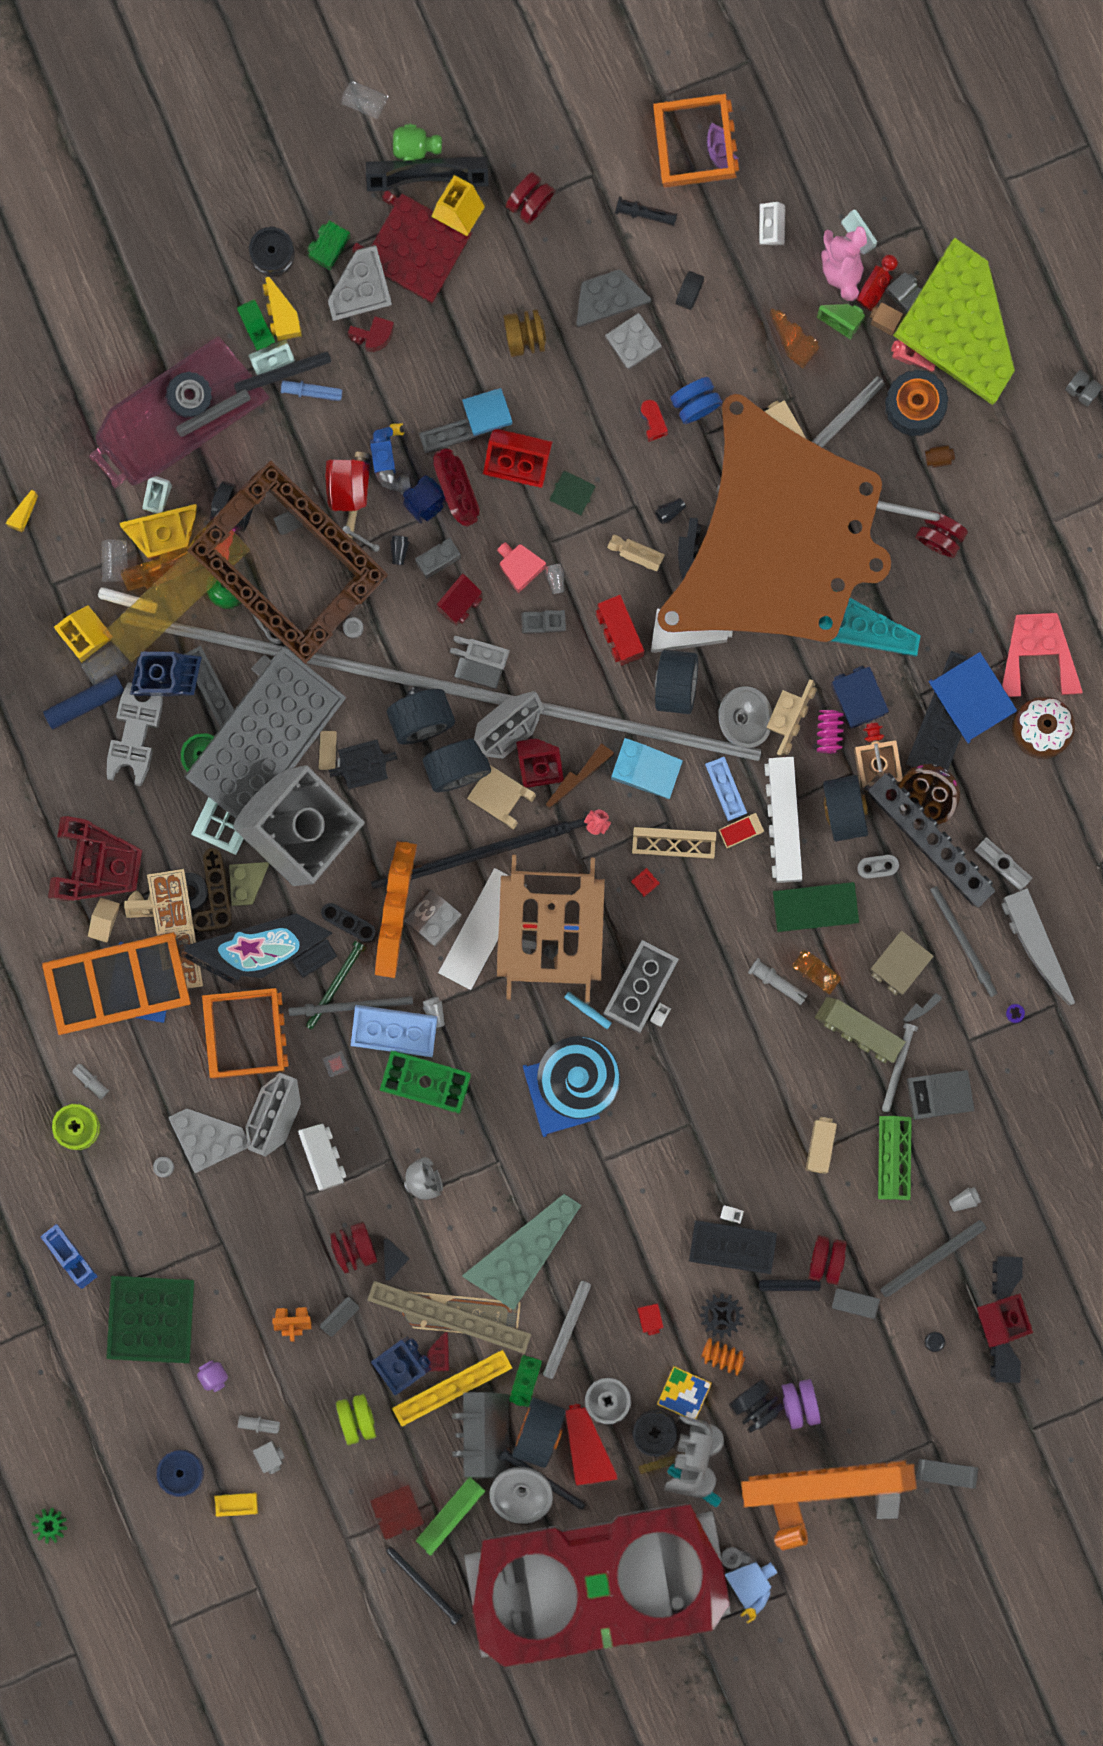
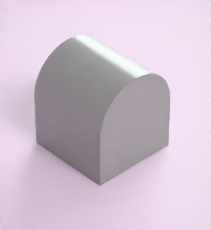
(297, 824)

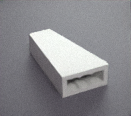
(679, 640)

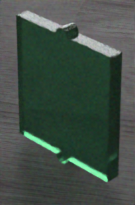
(572, 493)

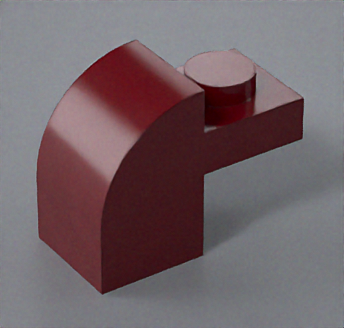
(376, 338)

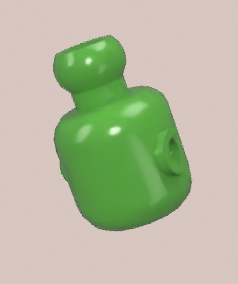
(411, 143)

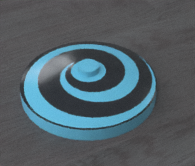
(578, 1077)

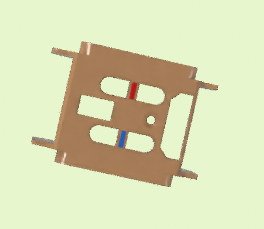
(550, 926)

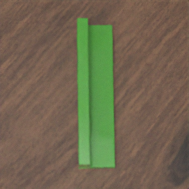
(890, 1158)
(450, 1515)

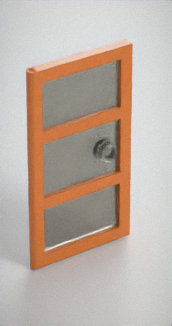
(116, 983)

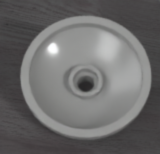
(753, 714)
(521, 1504)

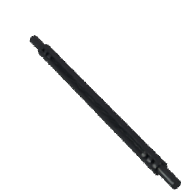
(489, 850)

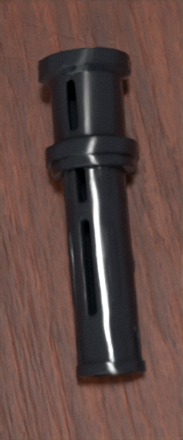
(636, 210)

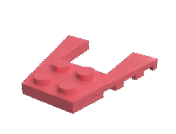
(1036, 637)

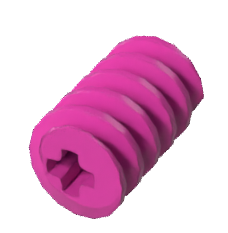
(829, 731)

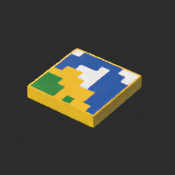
(684, 1393)

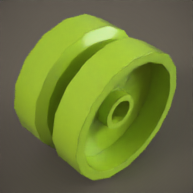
(65, 1120)
(356, 1419)

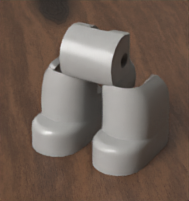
(703, 1442)

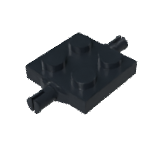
(363, 764)

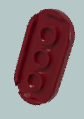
(456, 487)

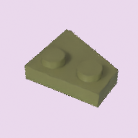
(246, 881)

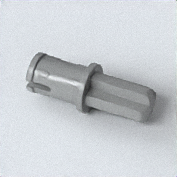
(90, 1081)
(258, 1424)

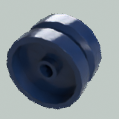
(189, 1464)

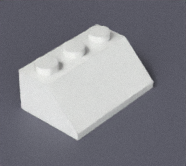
(322, 1156)

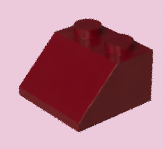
(460, 600)
(1005, 1320)

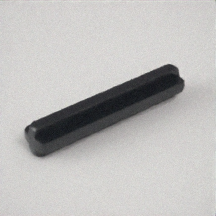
(789, 1285)

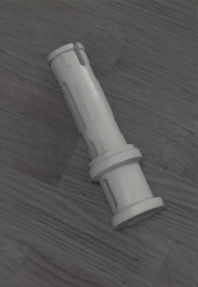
(769, 976)

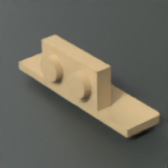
(788, 714)

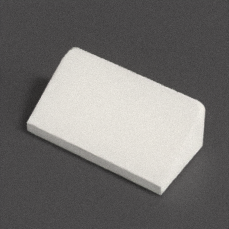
(772, 223)

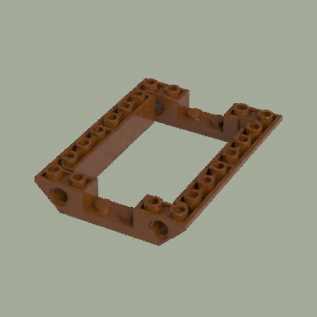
(366, 571)

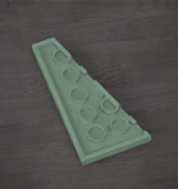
(515, 1263)

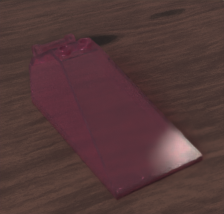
(142, 430)

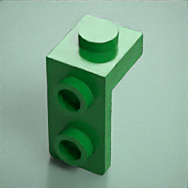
(255, 325)
(525, 1381)

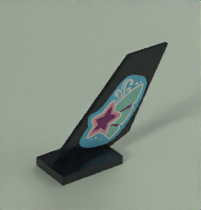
(255, 949)

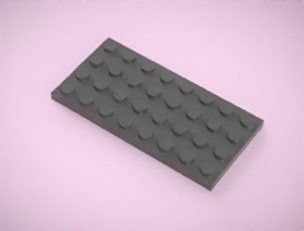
(265, 732)

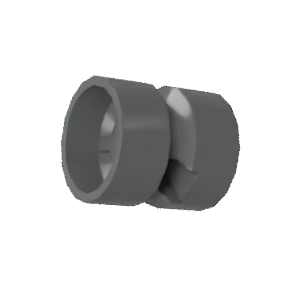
(1091, 389)

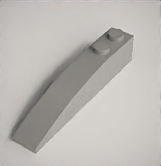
(1035, 941)

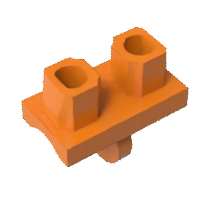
(291, 1325)

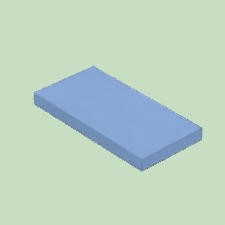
(394, 1031)

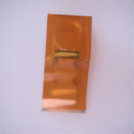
(816, 971)

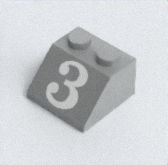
(433, 918)

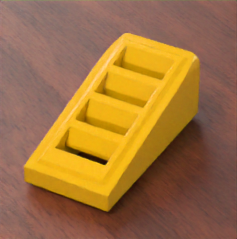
(21, 515)

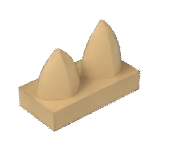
(138, 907)

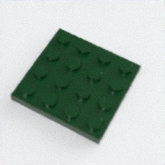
(150, 1319)

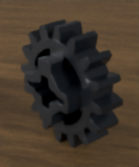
(729, 1308)

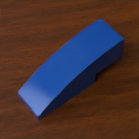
(69, 1256)

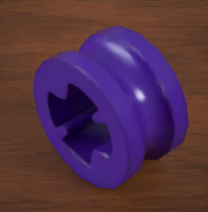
(1009, 1015)

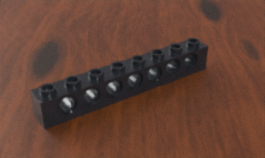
(983, 887)

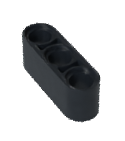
(338, 921)

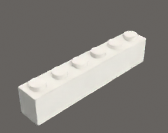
(784, 820)

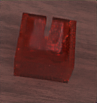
(398, 1511)

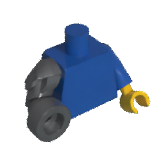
(384, 460)

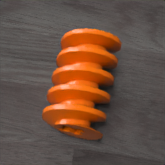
(723, 1356)

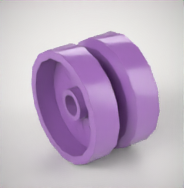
(796, 1405)

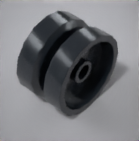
(260, 251)

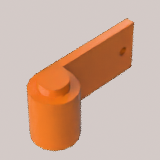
(791, 1525)

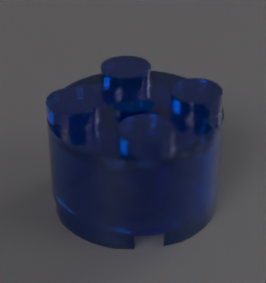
(424, 499)

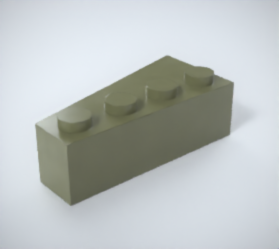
(860, 1029)

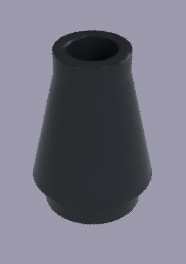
(668, 511)
(399, 547)

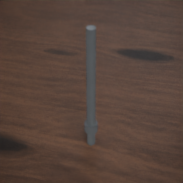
(983, 976)
(311, 1009)

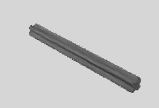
(933, 1258)

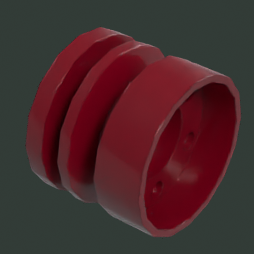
(353, 1247)

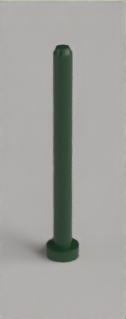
(337, 981)

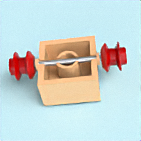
(877, 758)

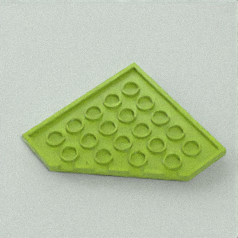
(960, 323)

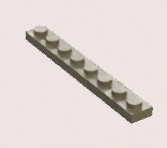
(449, 1317)

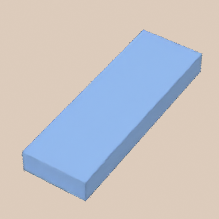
(726, 788)

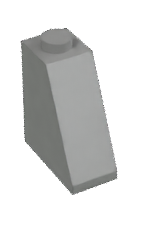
(887, 1505)

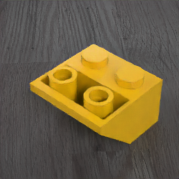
(459, 206)
(83, 632)

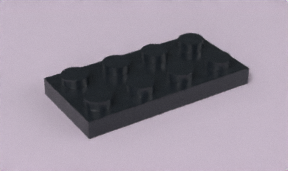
(732, 1247)

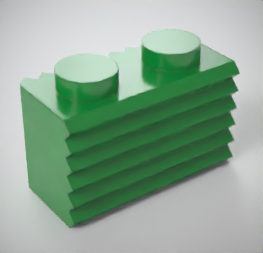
(328, 245)

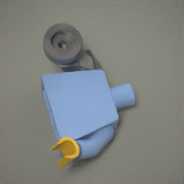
(748, 1580)

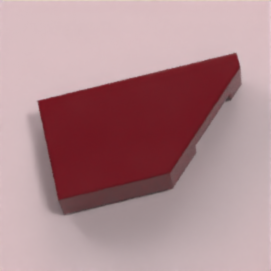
(439, 1354)

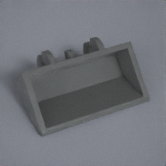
(484, 1434)

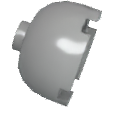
(422, 1180)

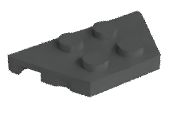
(608, 296)

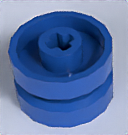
(696, 400)

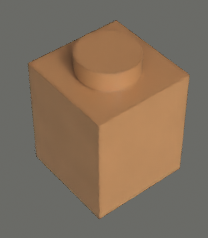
(885, 318)

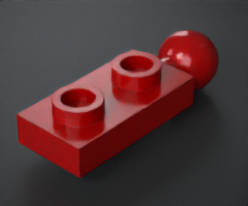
(877, 283)

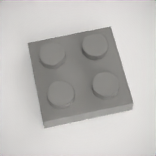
(633, 341)

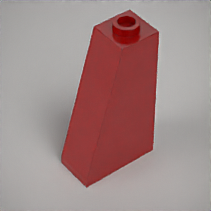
(587, 1450)

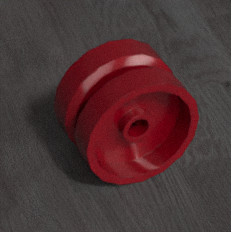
(530, 198)
(942, 535)
(832, 1260)

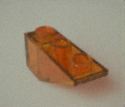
(795, 342)

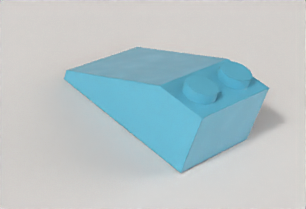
(646, 769)

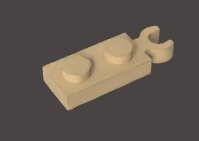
(636, 552)

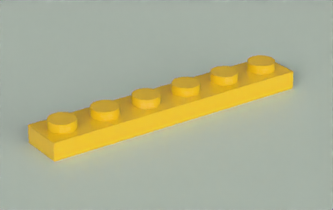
(452, 1388)

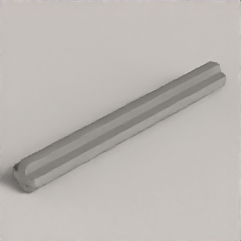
(849, 412)
(566, 1329)

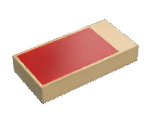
(741, 830)

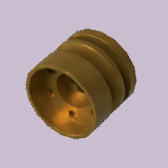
(524, 333)

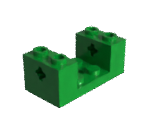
(447, 1084)

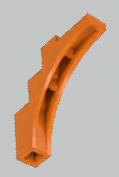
(394, 909)

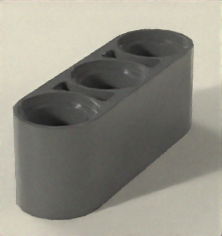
(947, 1473)

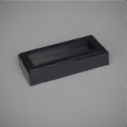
(314, 958)

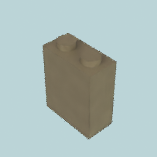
(900, 964)

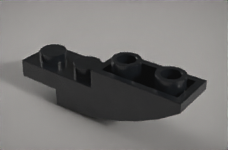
(687, 548)

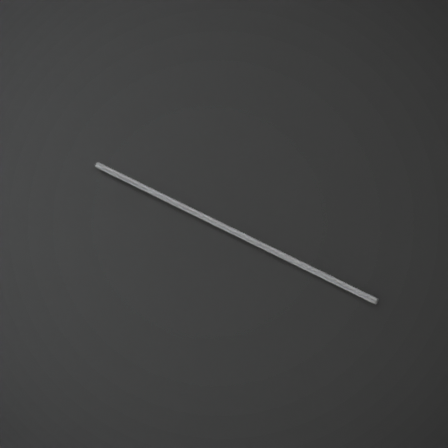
(469, 692)

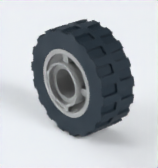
(197, 385)

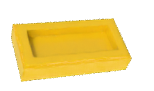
(236, 1504)

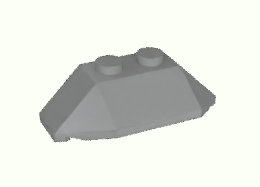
(508, 723)
(273, 1114)

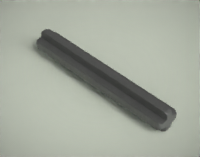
(213, 413)

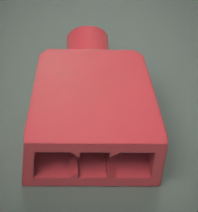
(520, 565)

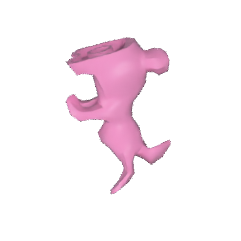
(843, 261)

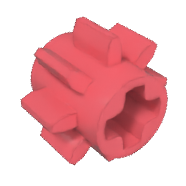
(597, 822)

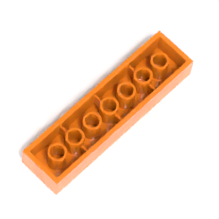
(828, 1483)

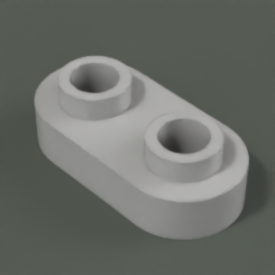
(877, 866)

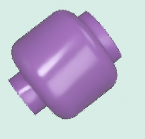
(212, 1376)

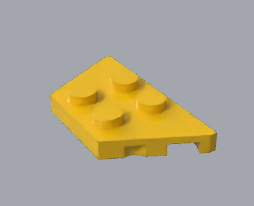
(162, 531)

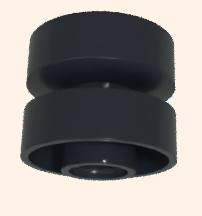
(222, 497)

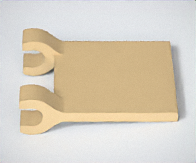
(499, 795)

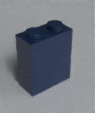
(859, 697)

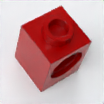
(650, 1319)

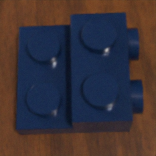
(402, 1365)

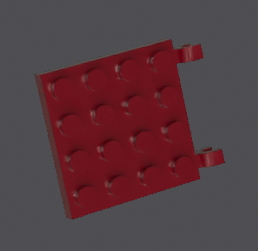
(416, 247)

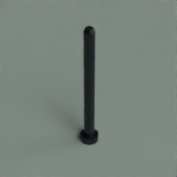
(505, 1454)
(424, 1586)

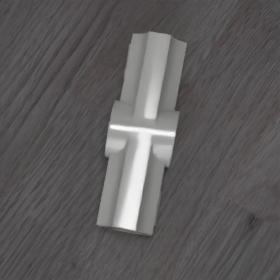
(1013, 873)

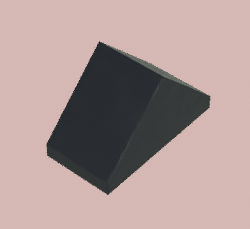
(394, 1259)

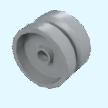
(595, 1400)

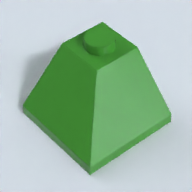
(842, 318)

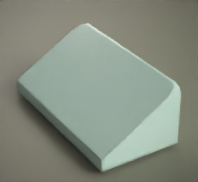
(854, 220)
(271, 357)

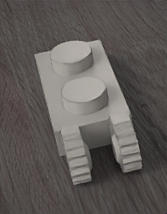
(481, 652)

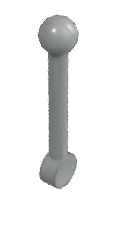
(375, 547)

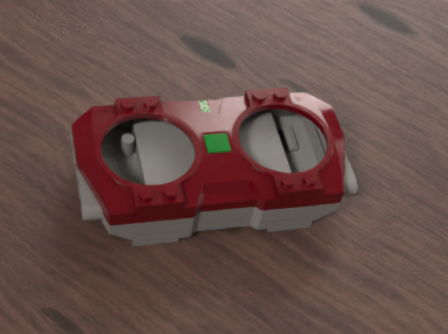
(597, 1585)

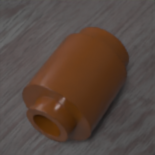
(939, 456)

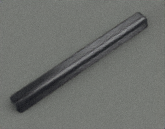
(283, 372)

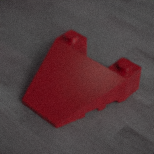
(100, 865)

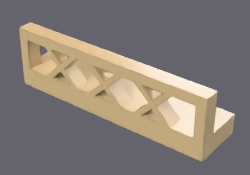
(669, 834)

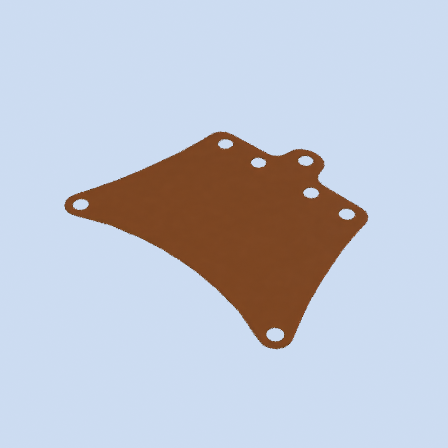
(779, 535)

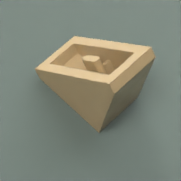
(103, 920)

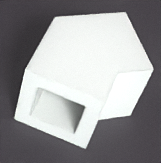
(660, 1015)
(731, 1214)

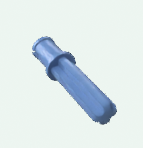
(311, 390)

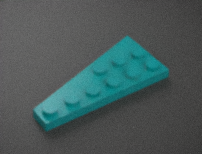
(872, 630)

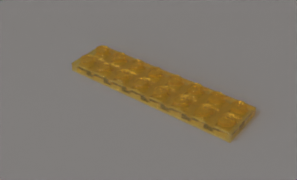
(168, 600)

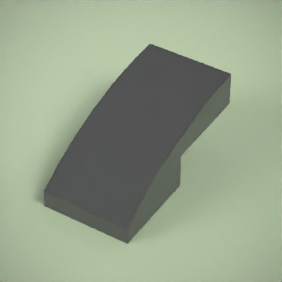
(543, 622)
(478, 673)
(917, 1011)
(855, 1303)

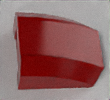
(347, 484)

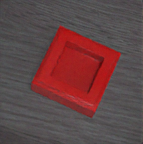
(645, 882)

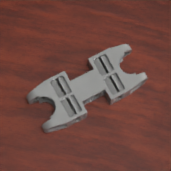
(134, 735)

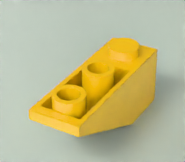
(285, 317)

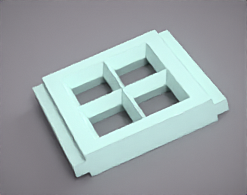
(202, 824)

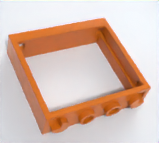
(703, 176)
(280, 1038)

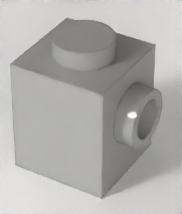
(269, 1457)

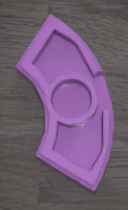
(717, 146)

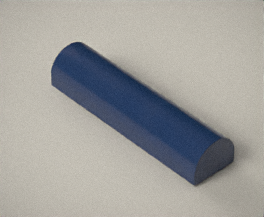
(83, 702)

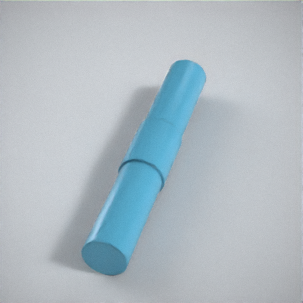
(589, 1011)

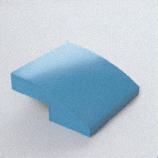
(487, 411)

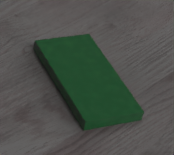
(815, 907)

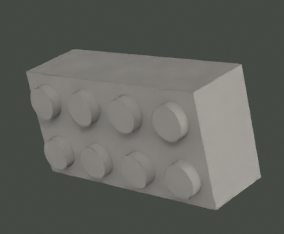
(641, 986)

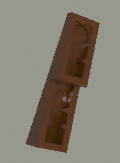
(572, 781)

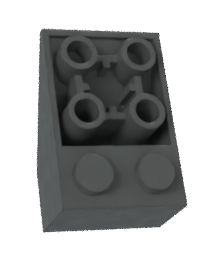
(940, 1094)

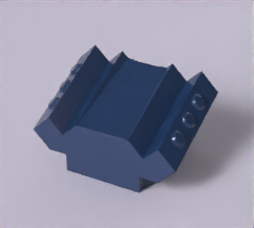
(165, 674)

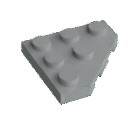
(360, 286)
(207, 1138)

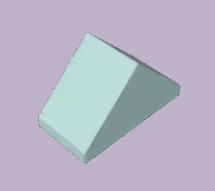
(156, 494)

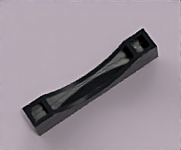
(391, 174)
(1008, 1274)

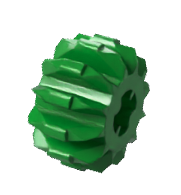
(56, 1525)

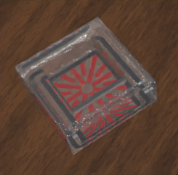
(336, 1064)

